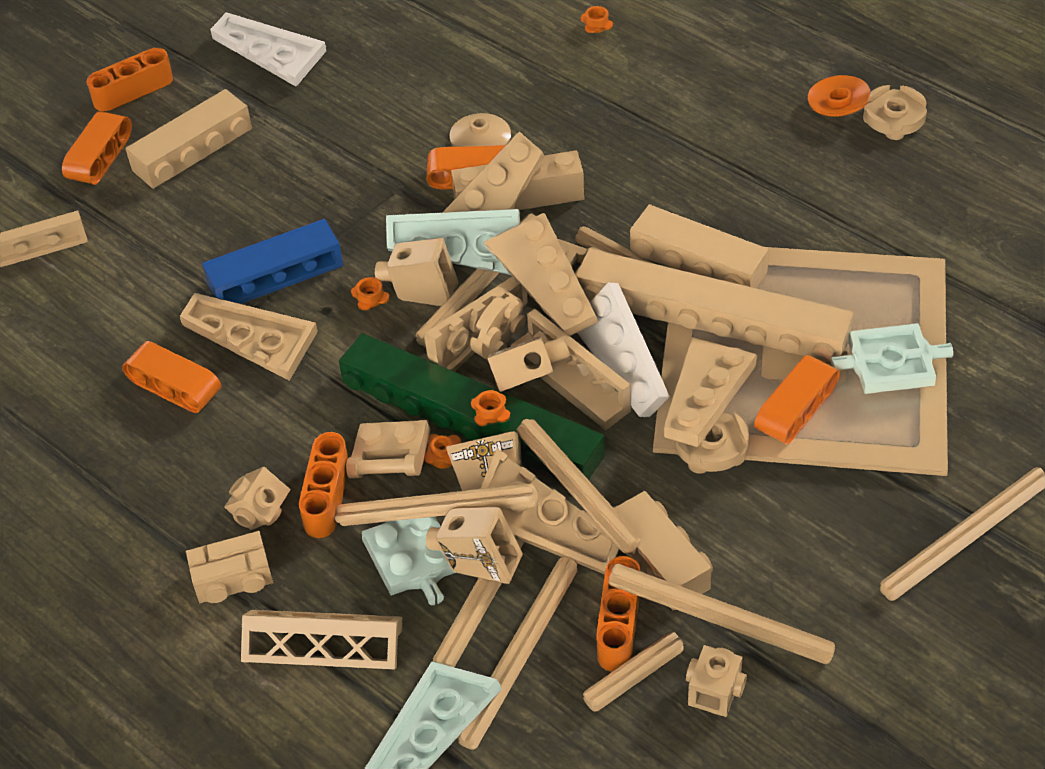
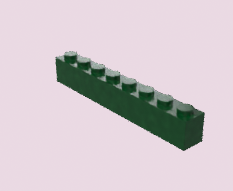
(446, 400)

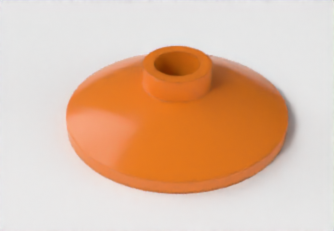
(839, 95)

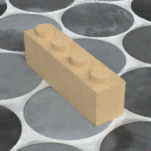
(189, 138)
(555, 181)
(697, 248)

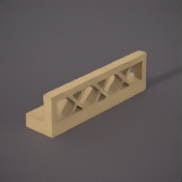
(41, 238)
(580, 377)
(322, 624)

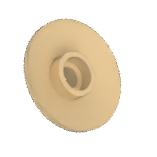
(480, 130)

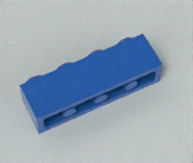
(274, 263)

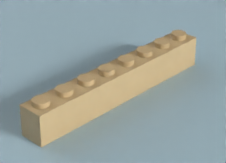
(720, 306)

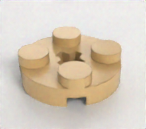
(883, 115)
(498, 324)
(718, 455)

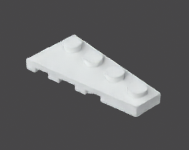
(270, 47)
(622, 348)

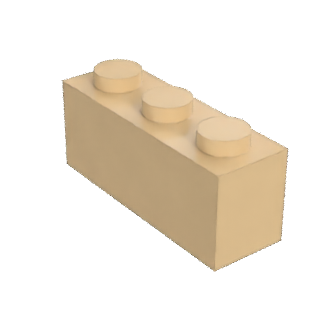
(664, 548)

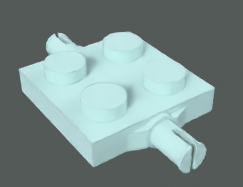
(892, 358)
(404, 559)

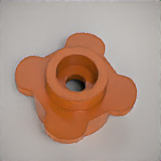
(596, 19)
(369, 293)
(490, 408)
(437, 457)

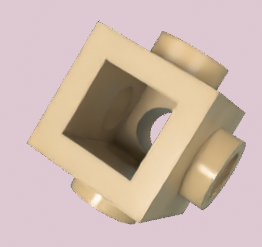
(256, 499)
(715, 680)

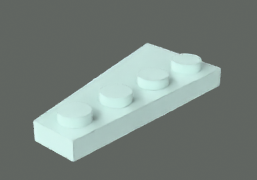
(462, 233)
(433, 717)

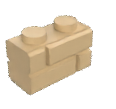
(229, 567)

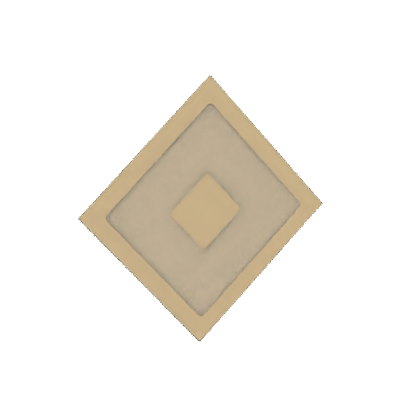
(851, 429)

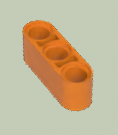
(130, 79)
(96, 148)
(444, 159)
(171, 376)
(797, 399)
(323, 484)
(615, 628)

